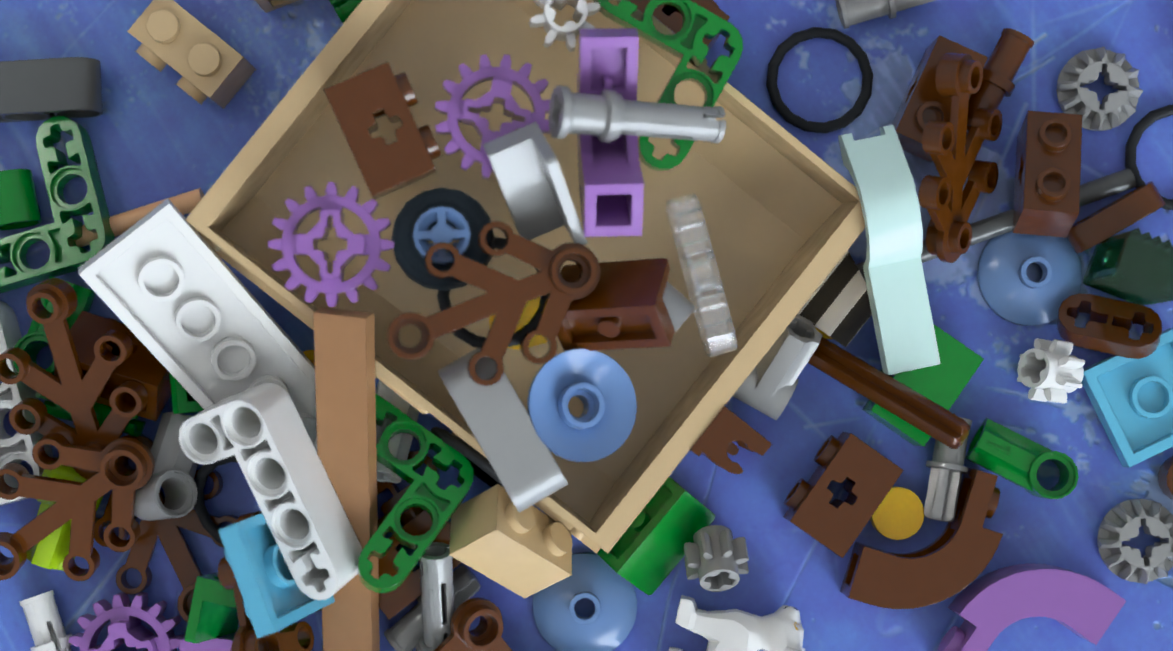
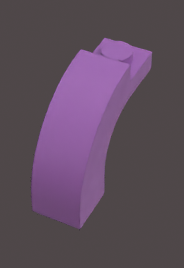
(609, 172)
(1028, 592)

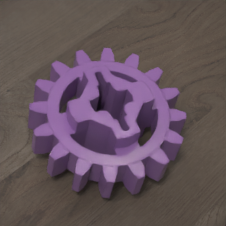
(469, 110)
(307, 244)
(127, 626)

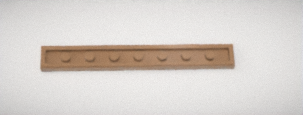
(348, 452)

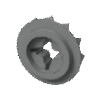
(1085, 69)
(1124, 523)

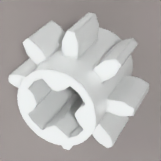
(570, 29)
(1050, 370)

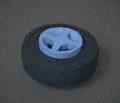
(439, 217)

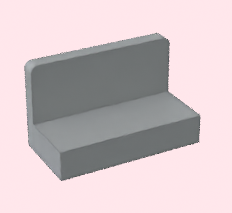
(533, 184)

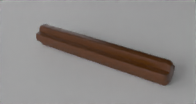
(890, 394)

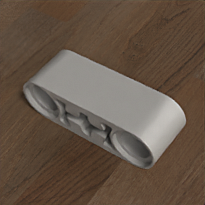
(504, 432)

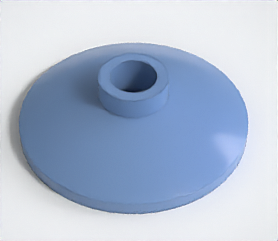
(1010, 291)
(606, 399)
(613, 613)

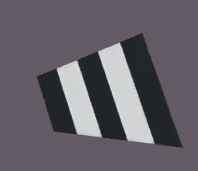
(840, 302)

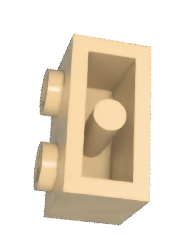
(201, 57)
(509, 546)

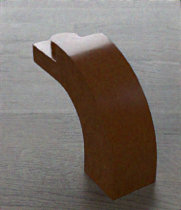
(938, 569)

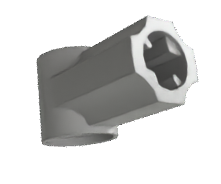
(776, 375)
(172, 472)

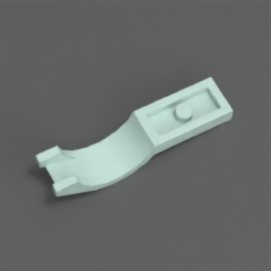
(893, 251)

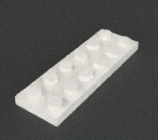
(197, 314)

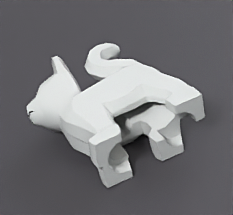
(742, 630)

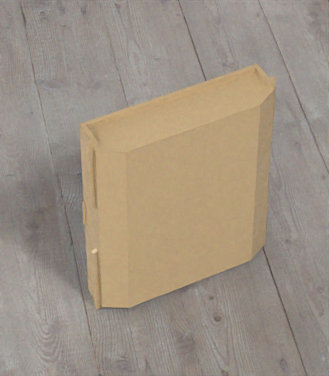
(766, 199)

